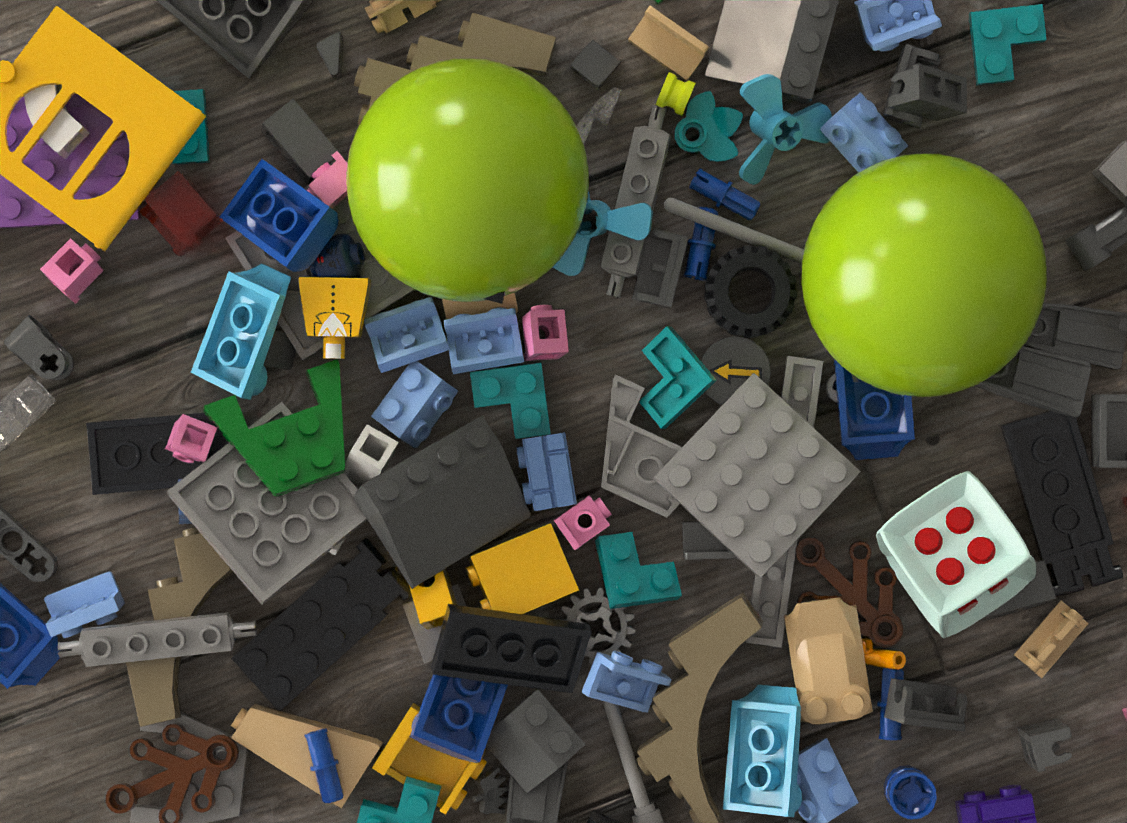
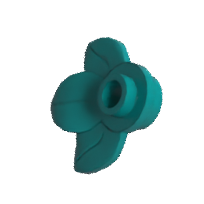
(713, 126)

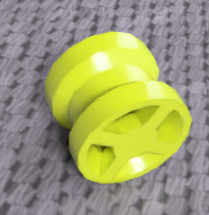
(675, 93)

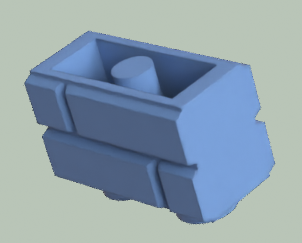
(548, 472)

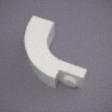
(64, 132)
(368, 459)

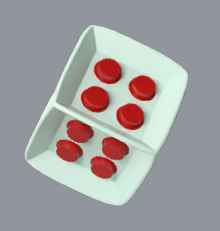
(956, 553)

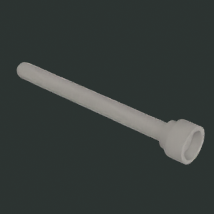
(734, 229)
(644, 811)

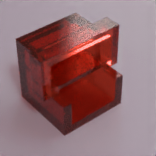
(180, 213)

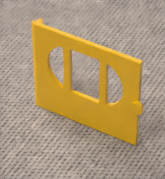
(143, 107)

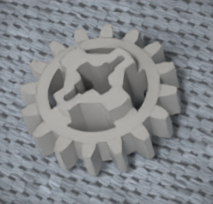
(616, 637)

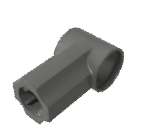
(1098, 241)

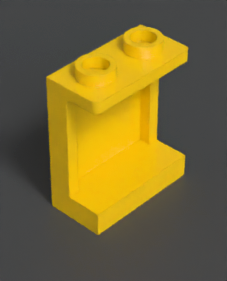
(522, 573)
(409, 758)

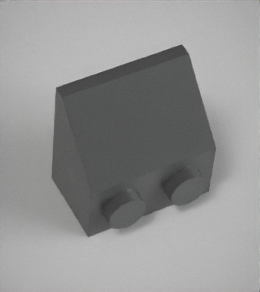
(533, 741)

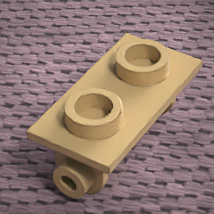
(390, 12)
(1051, 638)

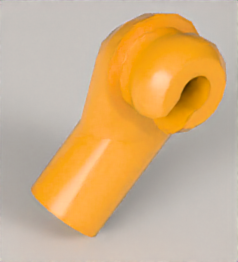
(881, 657)

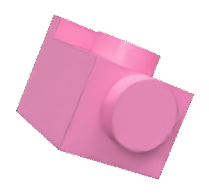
(330, 181)
(73, 269)
(553, 324)
(190, 439)
(569, 526)

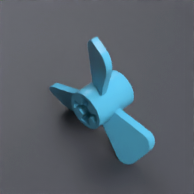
(776, 125)
(629, 221)

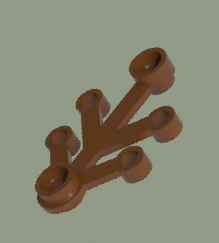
(856, 593)
(179, 772)

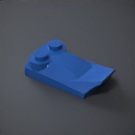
(281, 217)
(872, 419)
(25, 643)
(458, 716)

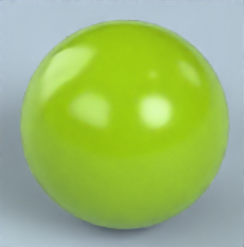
(467, 179)
(924, 275)

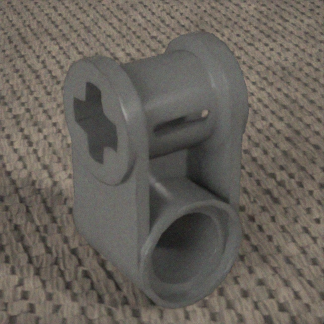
(36, 345)

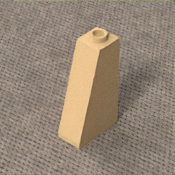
(281, 742)

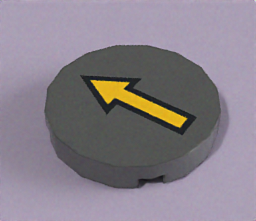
(732, 363)

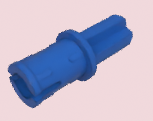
(724, 194)
(700, 250)
(888, 728)
(324, 766)

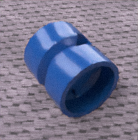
(910, 792)

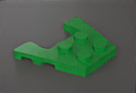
(294, 448)

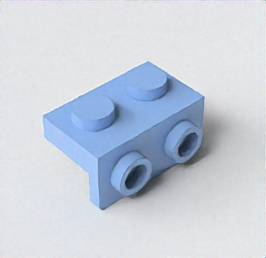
(893, 21)
(863, 134)
(406, 334)
(483, 340)
(414, 404)
(83, 603)
(624, 682)
(822, 784)

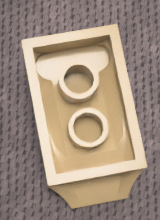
(828, 661)

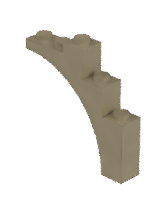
(481, 39)
(157, 680)
(677, 749)

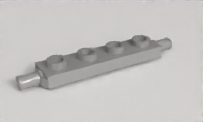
(638, 185)
(157, 639)

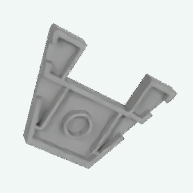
(635, 454)
(229, 787)

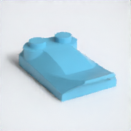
(242, 331)
(764, 753)

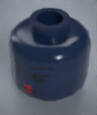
(339, 258)

